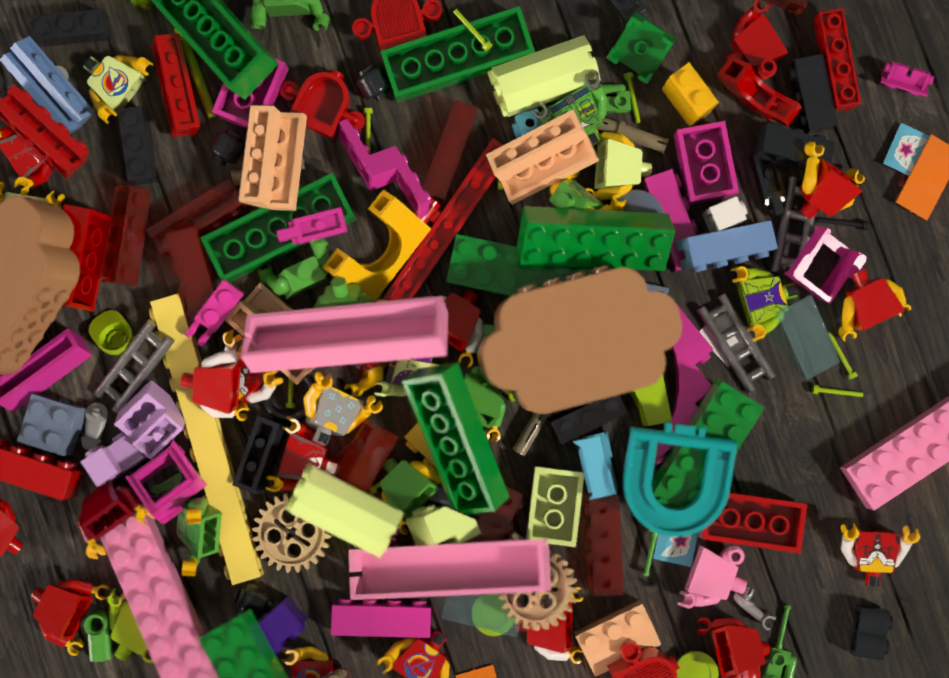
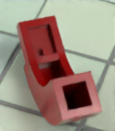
(755, 94)

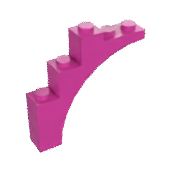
(690, 382)

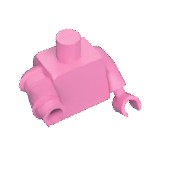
(713, 577)

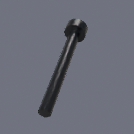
(864, 225)

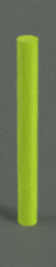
(197, 76)

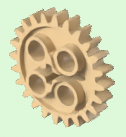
(279, 551)
(536, 611)

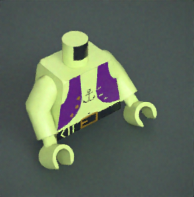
(398, 371)

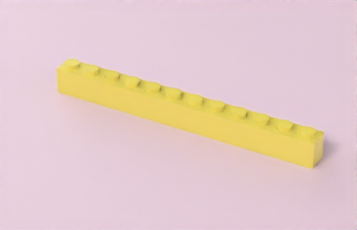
(208, 444)

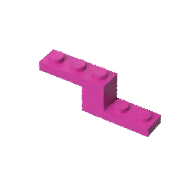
(384, 168)

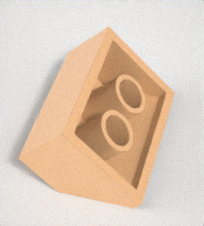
(603, 638)

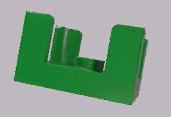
(642, 47)

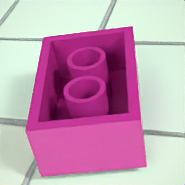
(236, 110)
(705, 163)

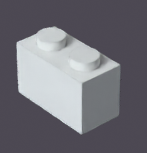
(725, 215)

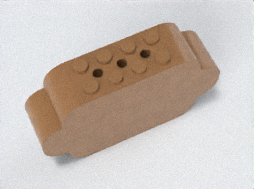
(34, 275)
(579, 339)

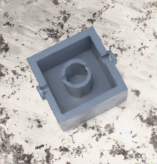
(52, 424)

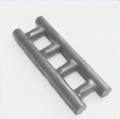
(783, 235)
(721, 339)
(147, 363)

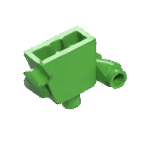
(286, 8)
(300, 276)

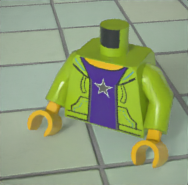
(762, 298)

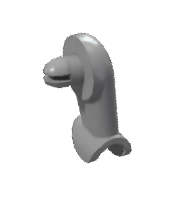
(95, 422)
(747, 604)

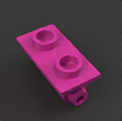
(895, 76)

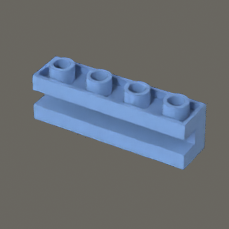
(47, 84)
(727, 245)

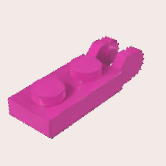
(215, 310)

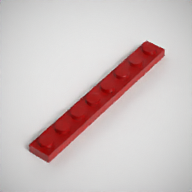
(444, 229)

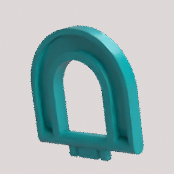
(714, 486)

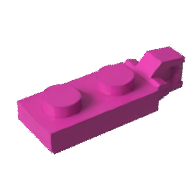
(314, 227)

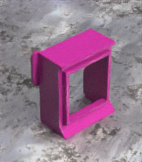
(849, 263)
(171, 503)

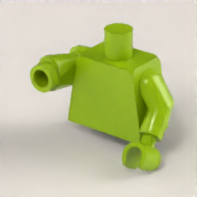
(125, 629)

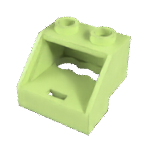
(440, 525)

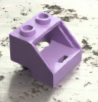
(147, 419)

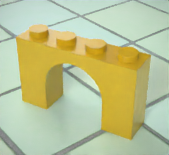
(405, 234)

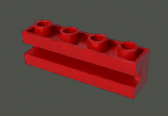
(835, 46)
(175, 85)
(41, 132)

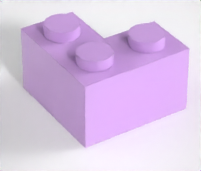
(111, 462)

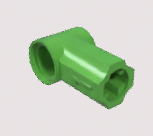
(99, 638)

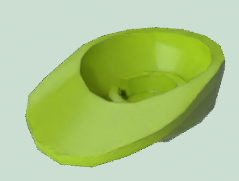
(111, 332)

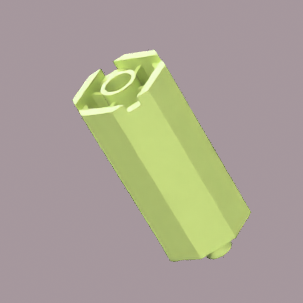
(542, 76)
(344, 510)

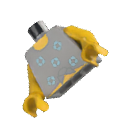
(334, 410)

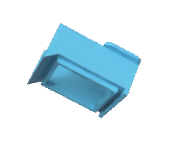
(597, 464)

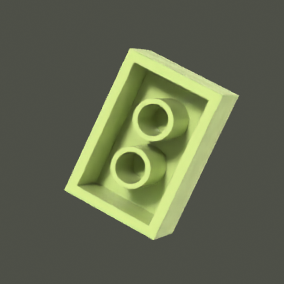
(555, 505)

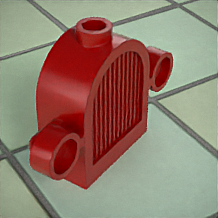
(397, 21)
(324, 102)
(643, 663)

